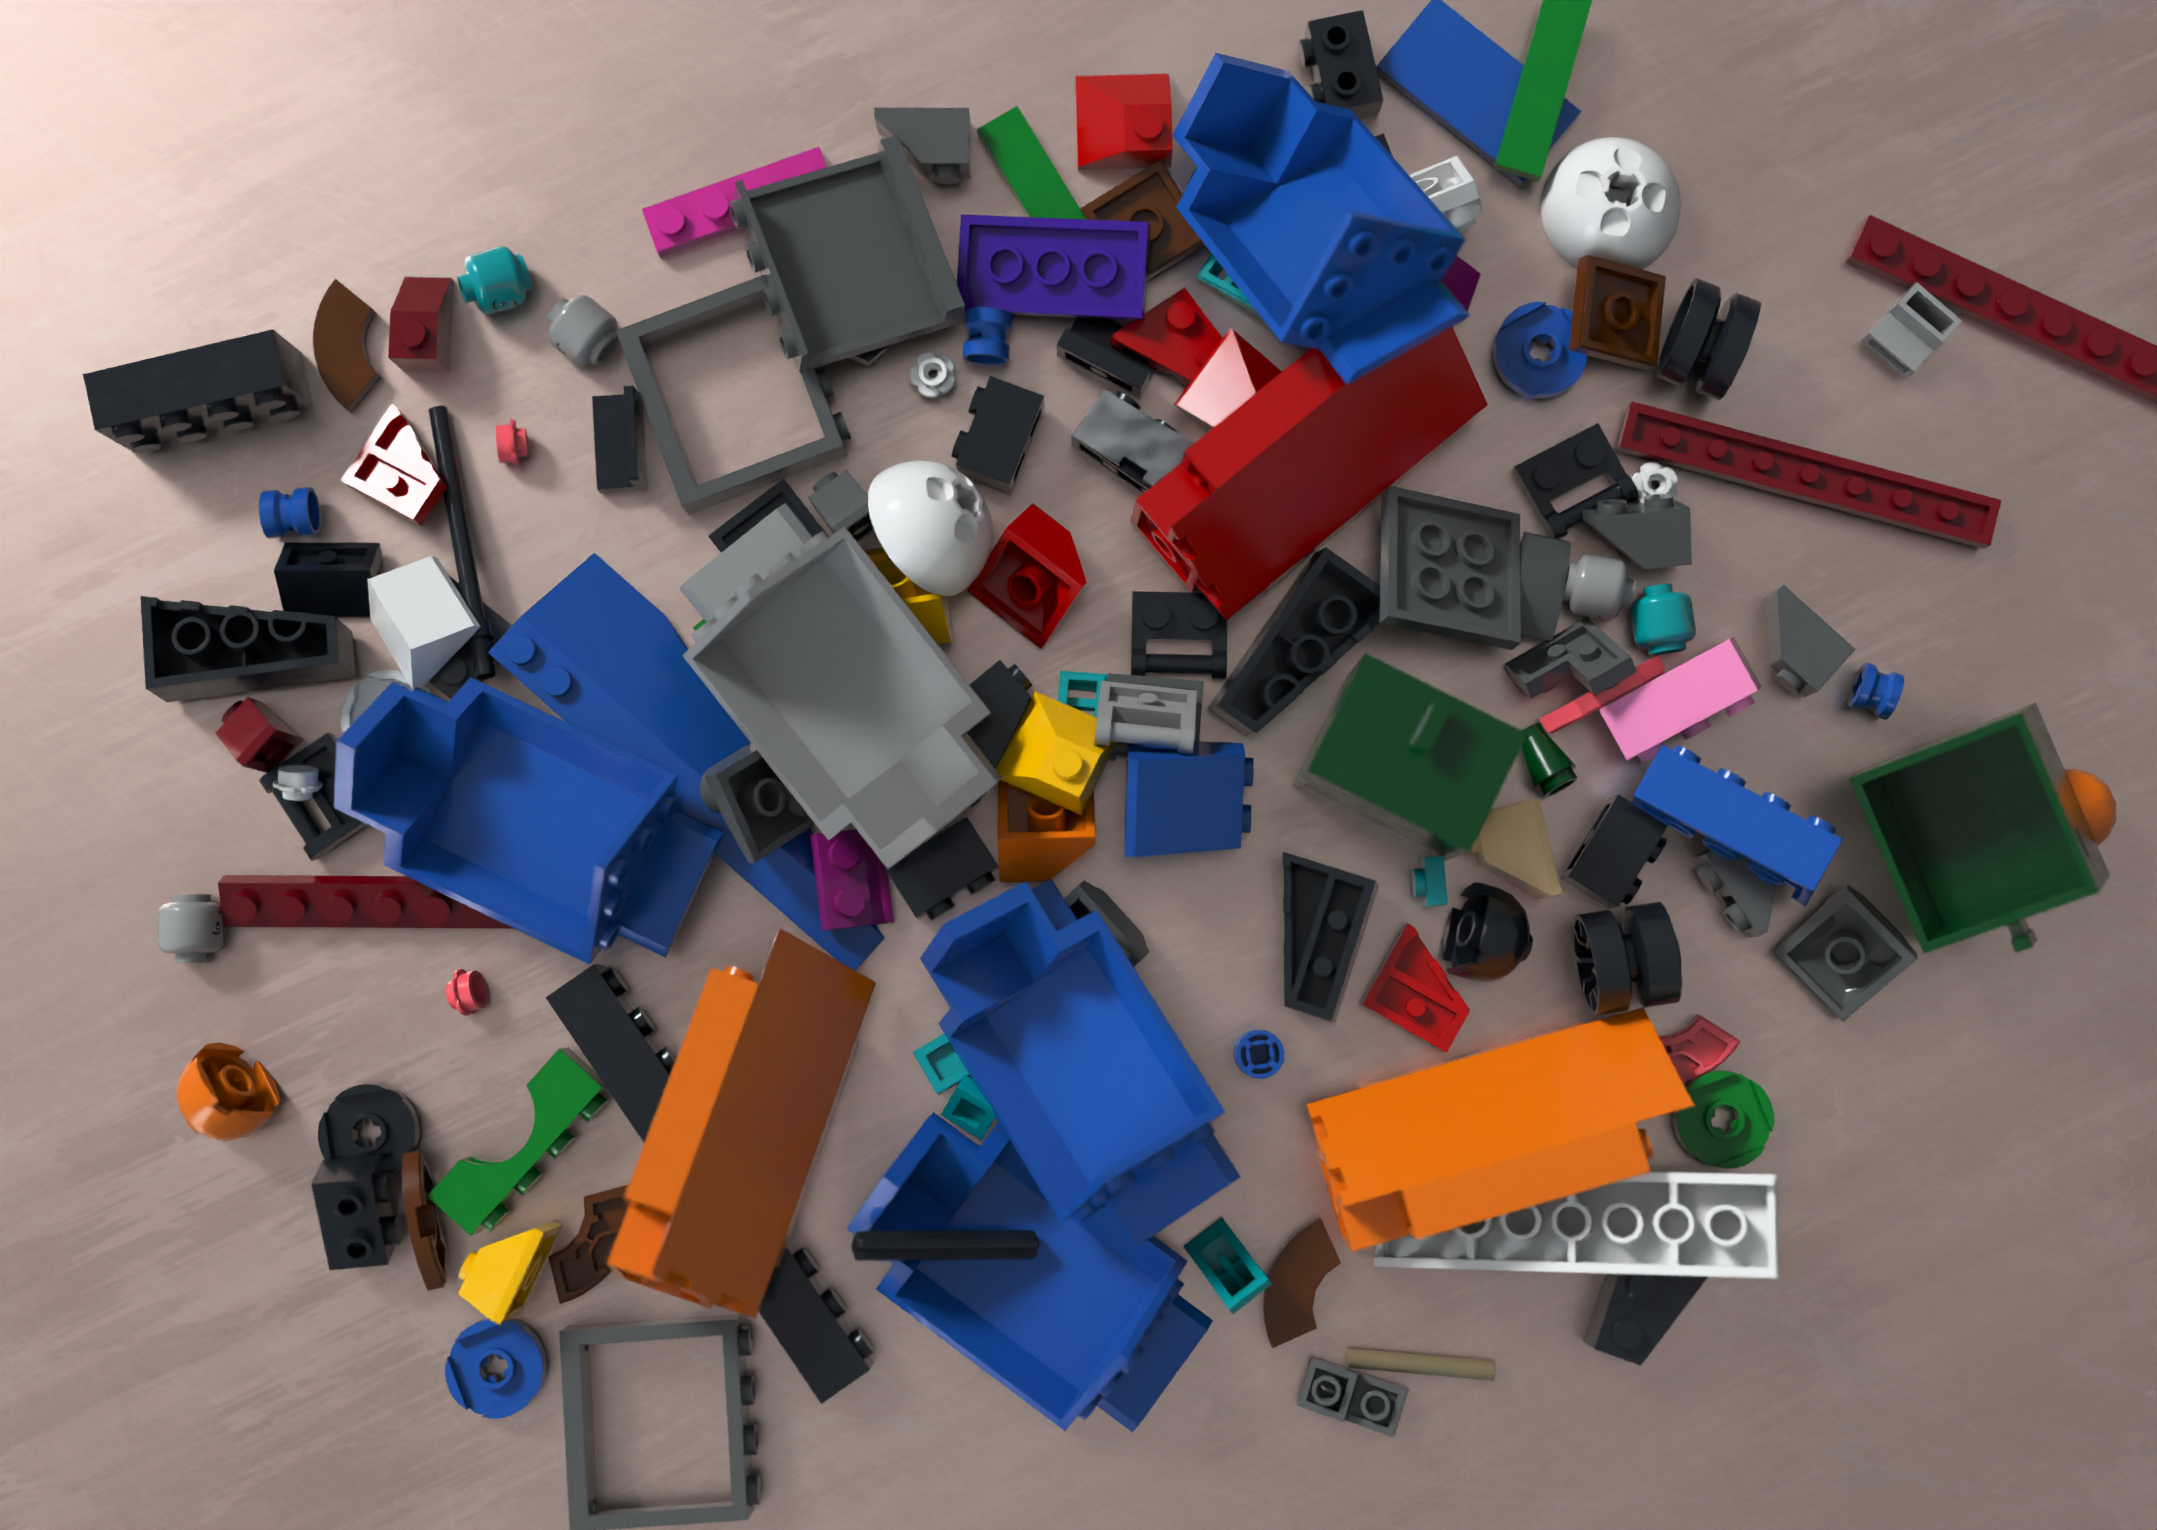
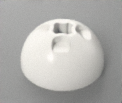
(1592, 219)
(931, 524)

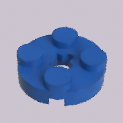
(1519, 369)
(485, 1393)

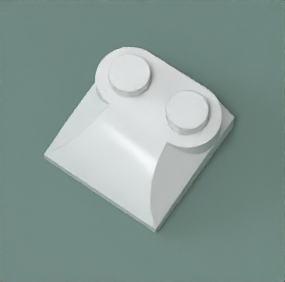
(1452, 191)

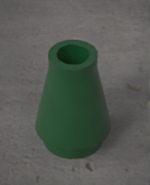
(1546, 763)

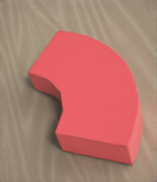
(1589, 703)
(1698, 1047)

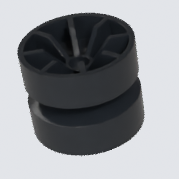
(1635, 957)

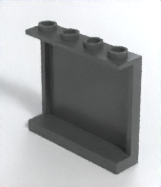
(848, 257)

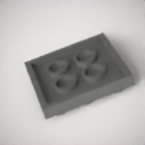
(1450, 568)

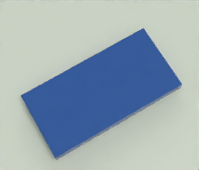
(1460, 79)

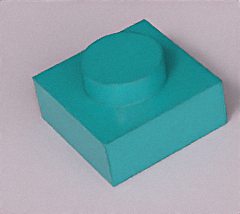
(1430, 882)
(941, 1064)
(969, 1109)

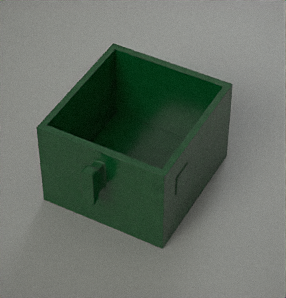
(1410, 757)
(1981, 831)

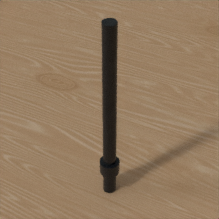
(462, 541)

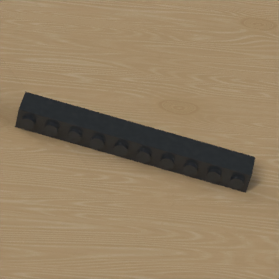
(636, 1074)

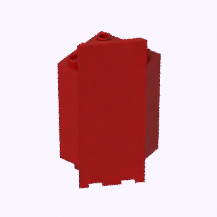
(1301, 466)

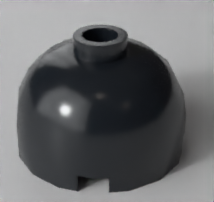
(1487, 935)

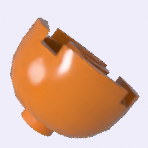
(224, 1094)

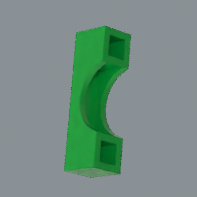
(561, 1095)

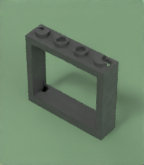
(702, 496)
(580, 1428)

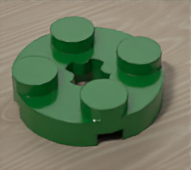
(1748, 1130)

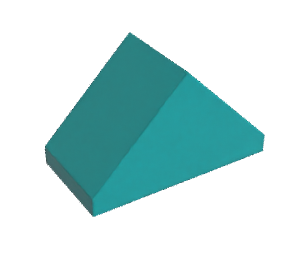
(1227, 1265)

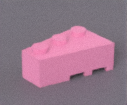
(1682, 700)

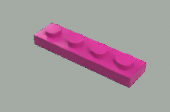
(706, 211)

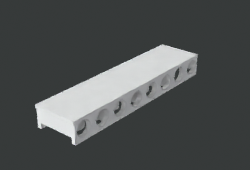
(1626, 1227)

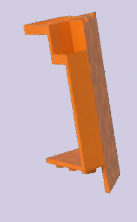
(741, 1128)
(1494, 1129)

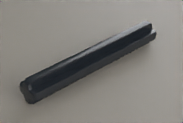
(944, 1245)

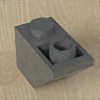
(1646, 533)
(1746, 896)

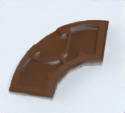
(340, 345)
(423, 1220)
(585, 1259)
(1294, 1281)

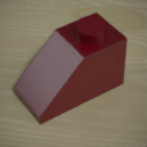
(422, 325)
(257, 735)

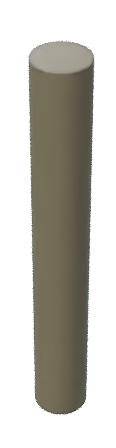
(1421, 1364)

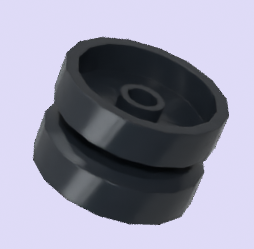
(1708, 339)

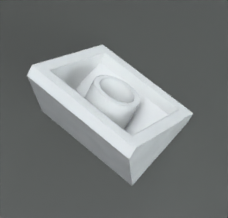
(420, 617)

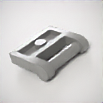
(1146, 716)

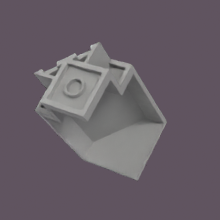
(837, 685)

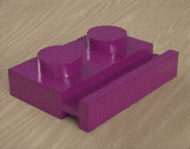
(850, 882)

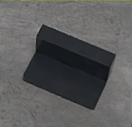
(1090, 349)
(619, 442)
(327, 577)

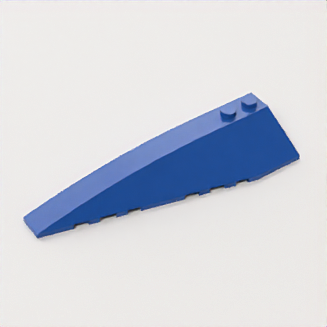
(621, 674)

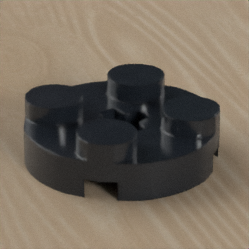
(386, 1108)

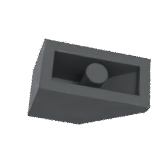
(932, 138)
(842, 504)
(1801, 644)

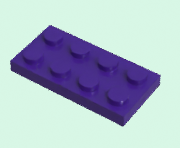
(1054, 266)

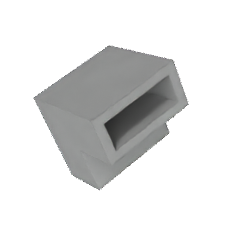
(1911, 330)

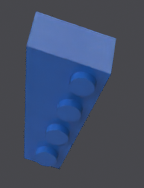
(1737, 821)

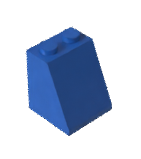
(1186, 799)

